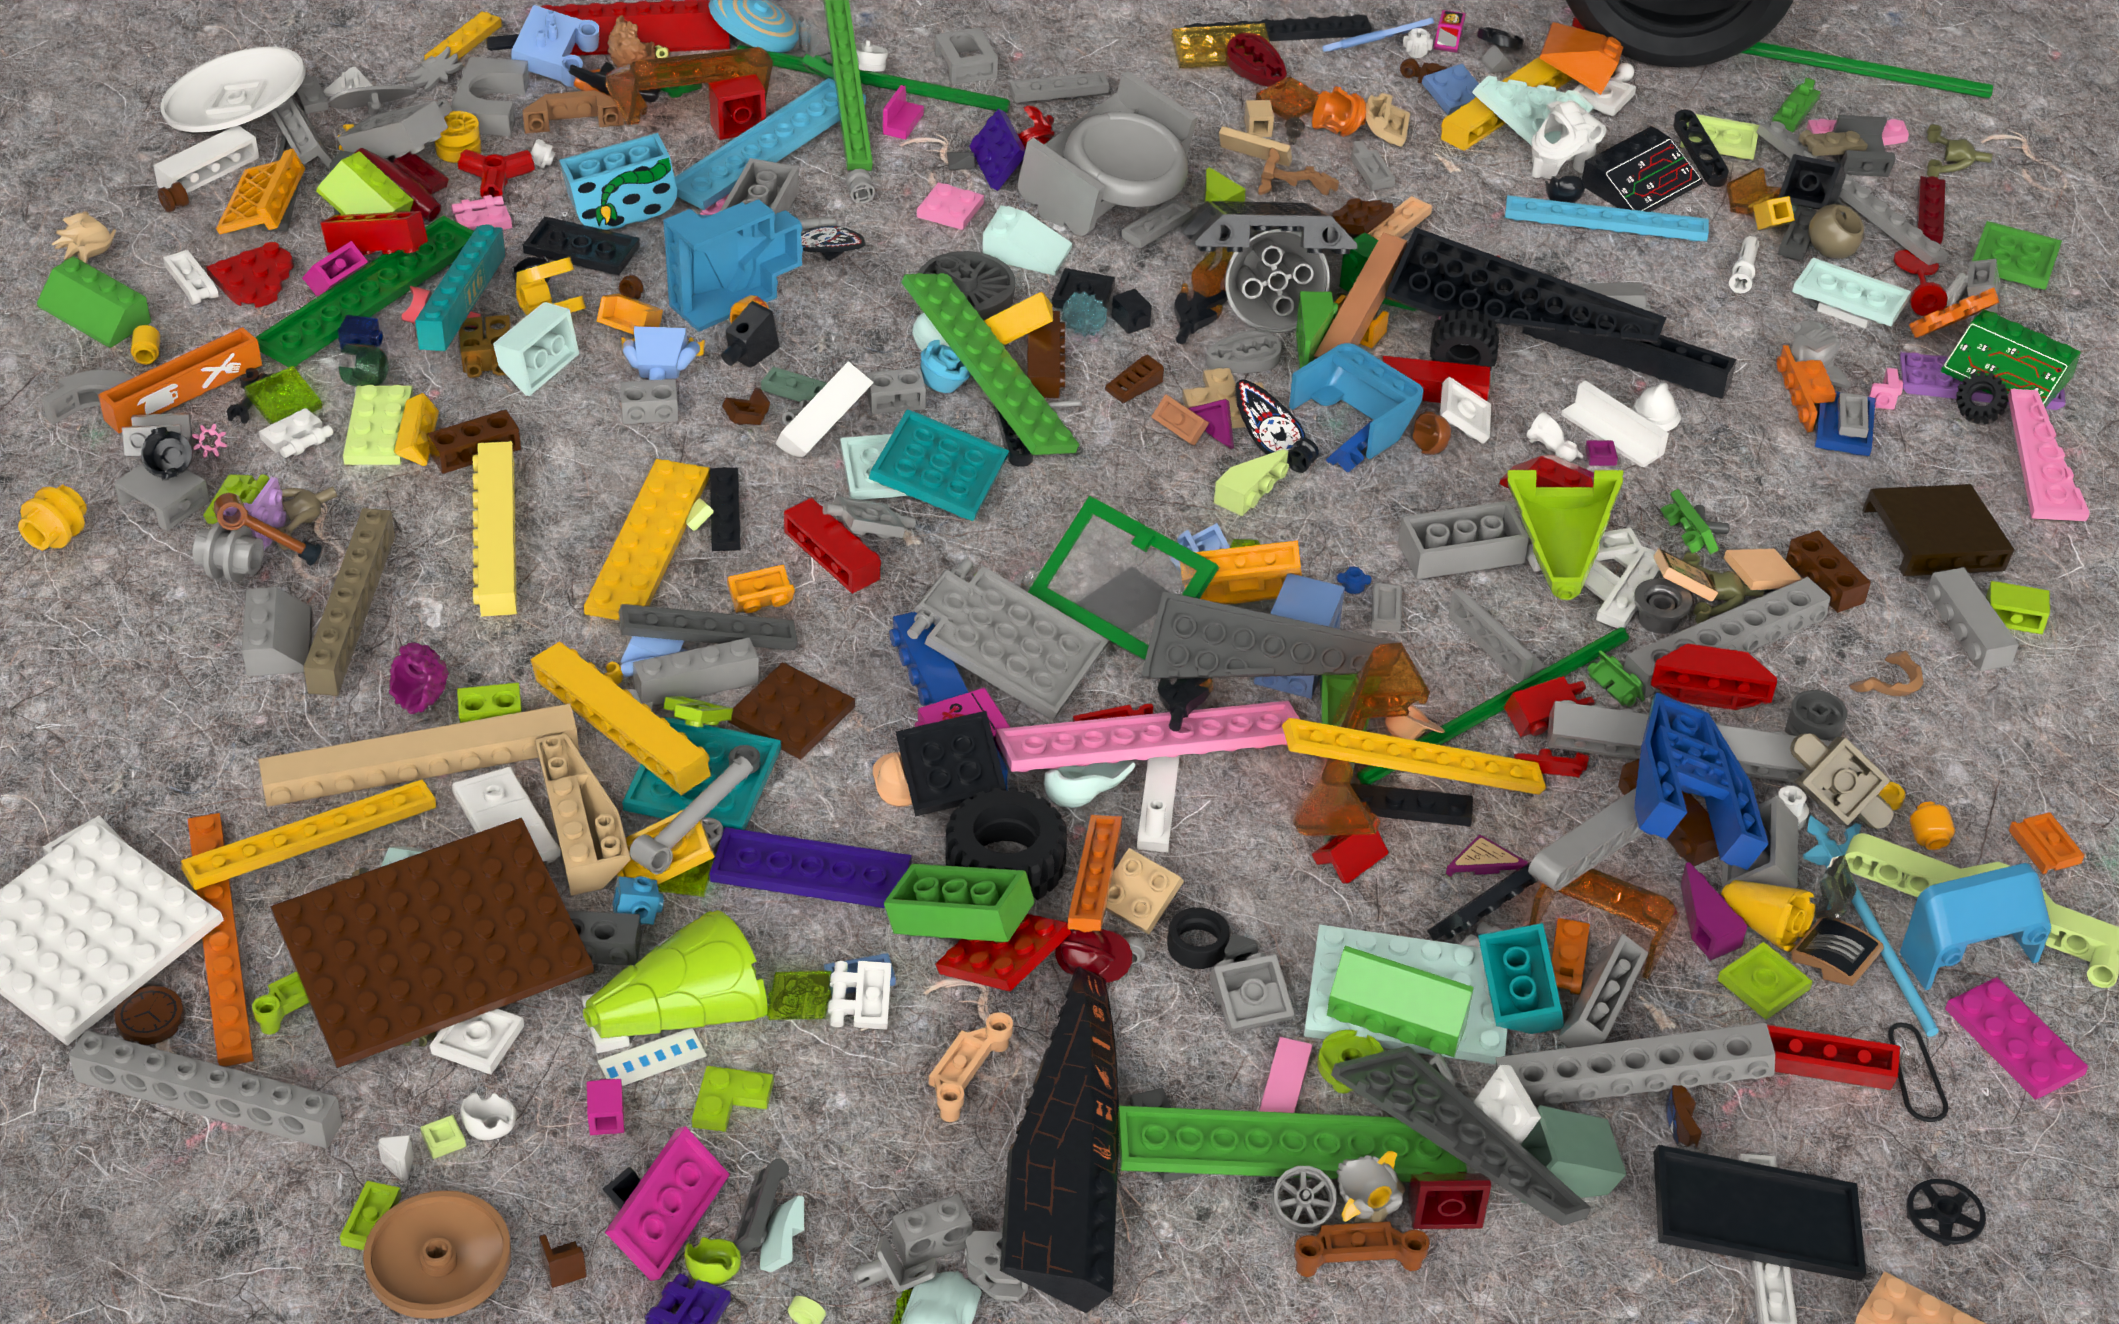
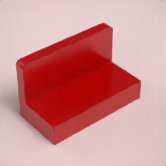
(1351, 854)

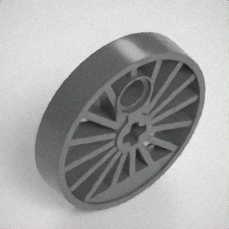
(987, 288)

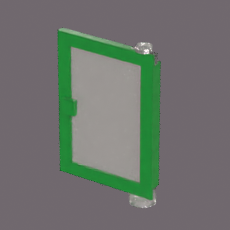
(1114, 573)

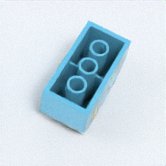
(621, 183)

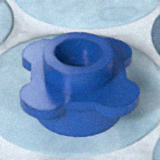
(1354, 580)

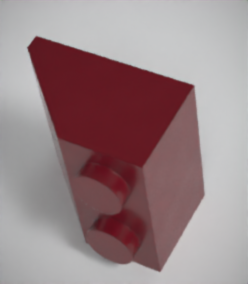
(1448, 1200)

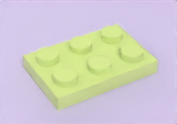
(1729, 136)

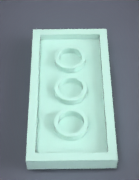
(1851, 292)

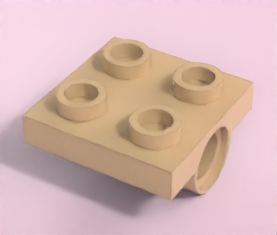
(1141, 891)

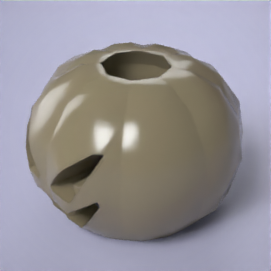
(1836, 234)

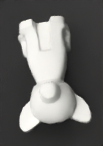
(1549, 433)

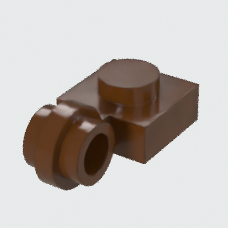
(1410, 68)

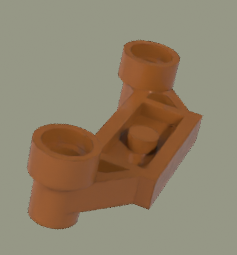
(1360, 1243)

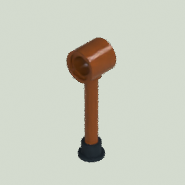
(305, 550)

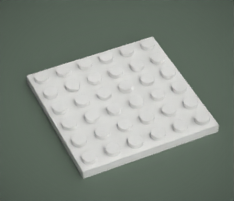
(92, 930)

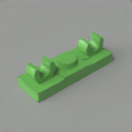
(1798, 105)
(1697, 531)

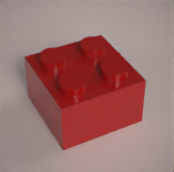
(736, 105)

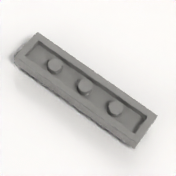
(1059, 87)

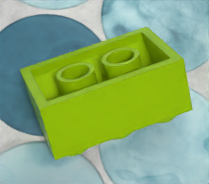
(362, 188)

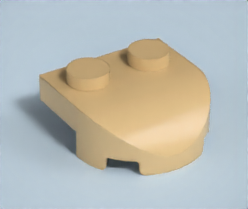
(1386, 119)

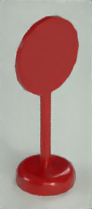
(1927, 296)

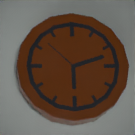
(149, 1015)

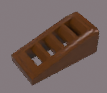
(1144, 374)

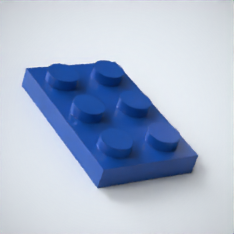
(1828, 435)

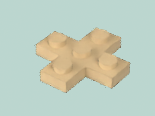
(1219, 386)

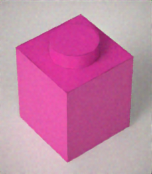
(605, 1106)

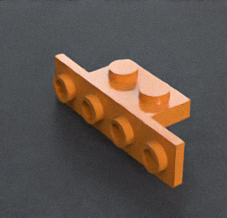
(1807, 385)

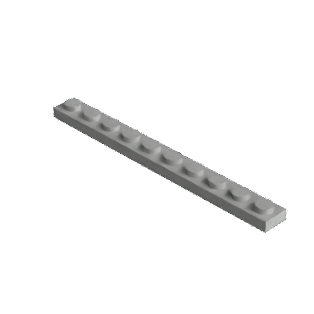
(1861, 200)

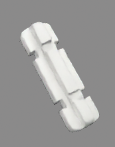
(1957, 289)

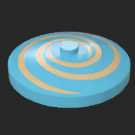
(757, 23)

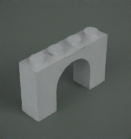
(486, 77)

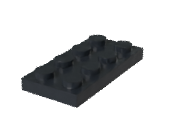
(584, 244)
(1483, 904)

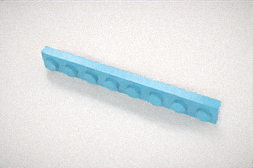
(1607, 218)

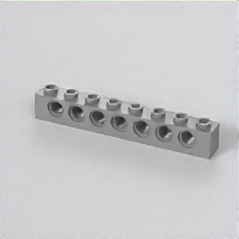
(1740, 628)
(1644, 1064)
(206, 1089)

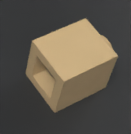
(1259, 118)

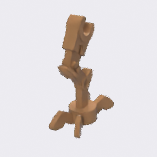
(1320, 180)

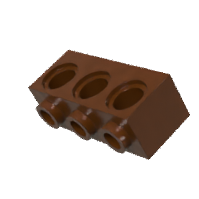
(456, 444)
(1828, 568)

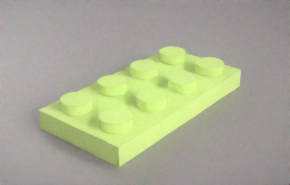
(375, 425)

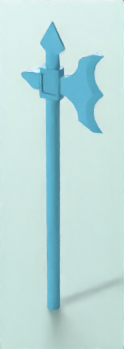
(1822, 855)

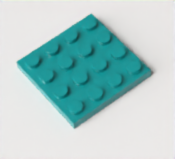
(939, 465)
(655, 798)

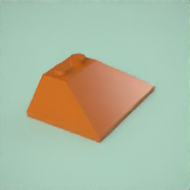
(1582, 55)

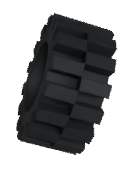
(1977, 383)

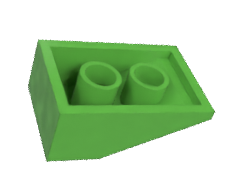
(1313, 321)

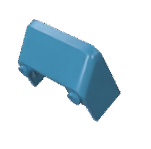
(1365, 384)
(1974, 911)

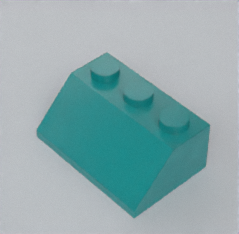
(1521, 980)

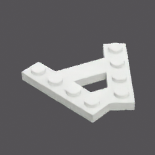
(1616, 591)

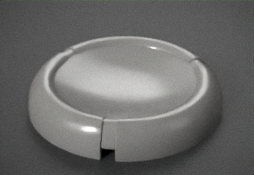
(1131, 156)

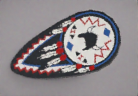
(831, 241)
(1266, 418)

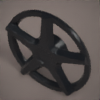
(1946, 1211)

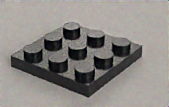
(949, 762)

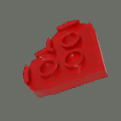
(253, 274)

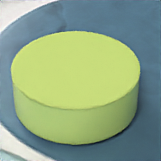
(806, 1311)

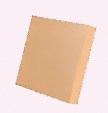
(1761, 568)

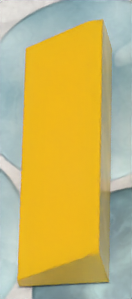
(1021, 318)
(417, 420)

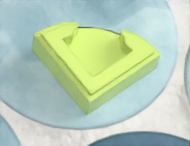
(698, 514)

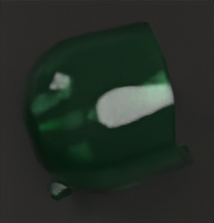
(370, 365)

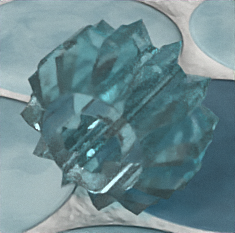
(1084, 314)

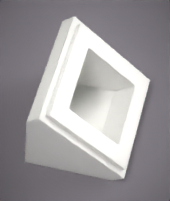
(397, 1155)

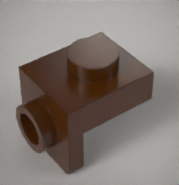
(747, 411)

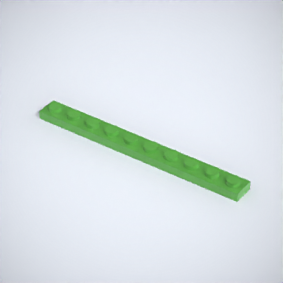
(848, 85)

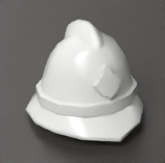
(1658, 407)

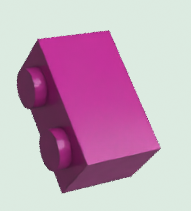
(334, 268)

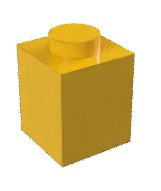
(1773, 213)

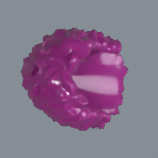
(417, 677)

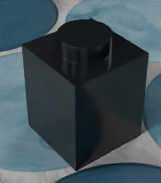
(1131, 311)

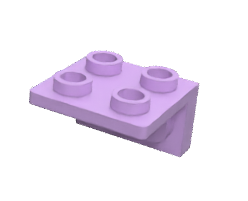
(265, 507)

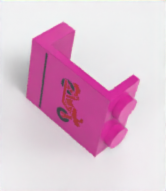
(964, 705)

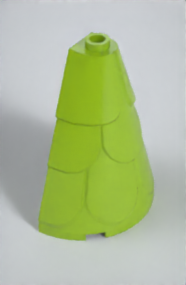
(1565, 525)
(686, 982)

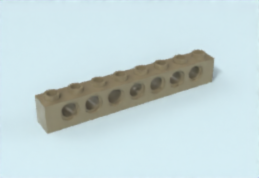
(349, 602)

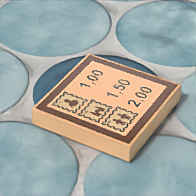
(1685, 575)

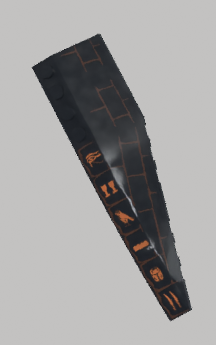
(1066, 1158)

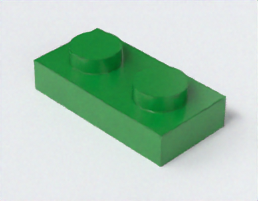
(818, 66)

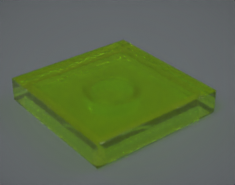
(282, 395)

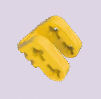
(533, 289)

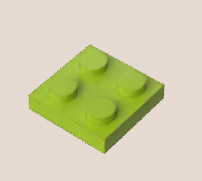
(1764, 980)

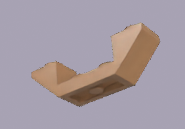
(569, 106)

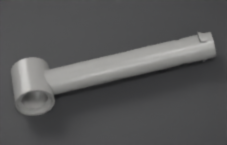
(656, 852)

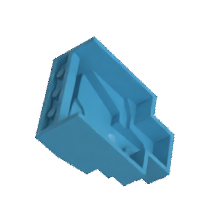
(726, 258)

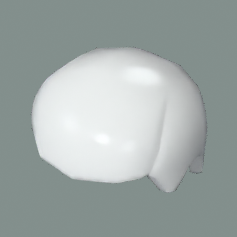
(488, 1117)

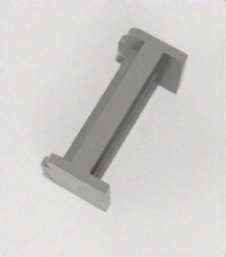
(1067, 192)

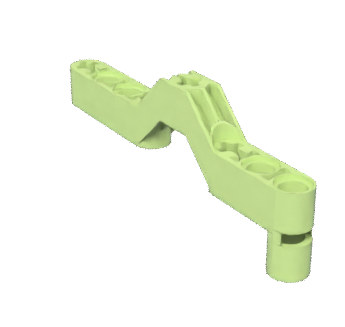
(1914, 872)

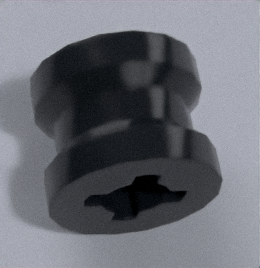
(1302, 455)

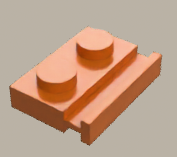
(2046, 842)

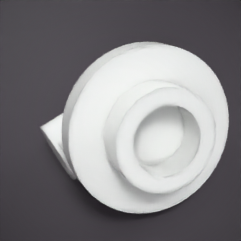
(542, 153)

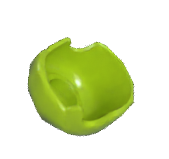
(712, 1260)

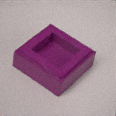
(1601, 453)

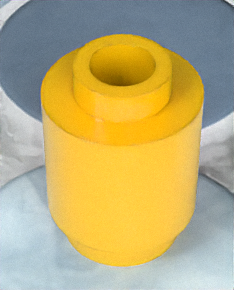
(145, 344)

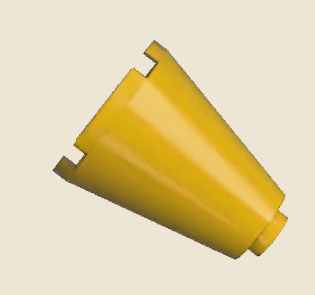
(1772, 910)

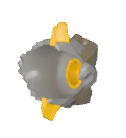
(1370, 1188)

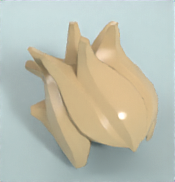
(83, 237)

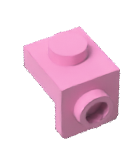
(1887, 392)

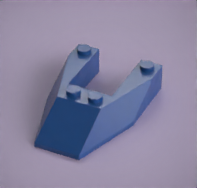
(1690, 755)

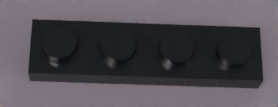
(725, 507)
(1416, 804)

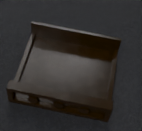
(1941, 529)

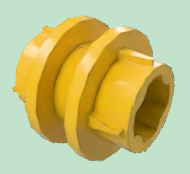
(52, 517)

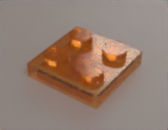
(1289, 98)

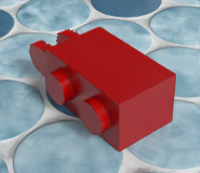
(1531, 706)

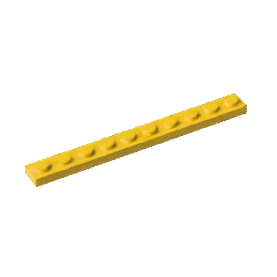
(1412, 756)

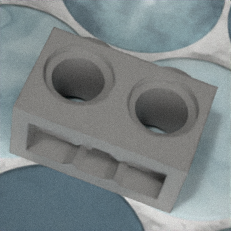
(896, 390)
(649, 401)
(931, 1230)

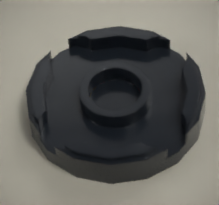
(1500, 37)

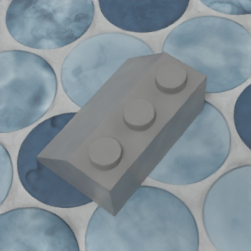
(275, 632)
(1779, 859)

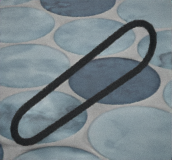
(1931, 1069)

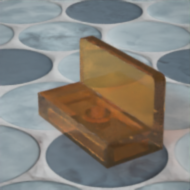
(1749, 191)

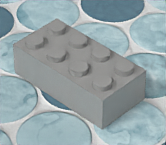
(769, 182)
(1463, 539)

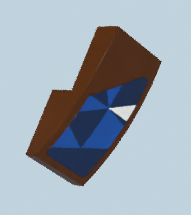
(1679, 1115)

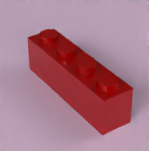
(376, 232)
(1433, 373)
(832, 545)
(1835, 1057)

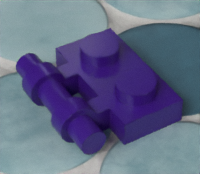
(699, 1305)

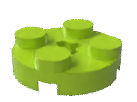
(1342, 1045)

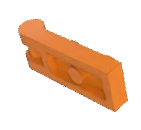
(1569, 954)

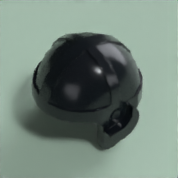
(166, 453)

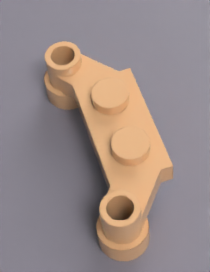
(964, 1060)

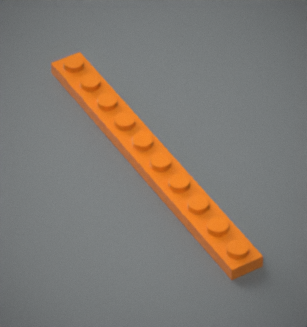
(222, 955)

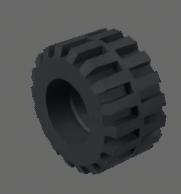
(1469, 329)

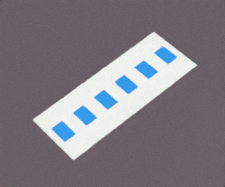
(653, 1057)

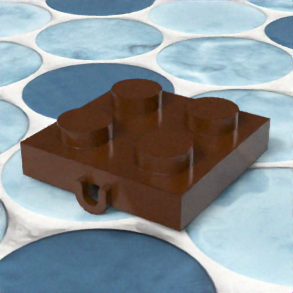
(1361, 215)

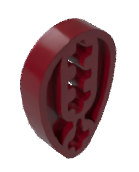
(1262, 50)

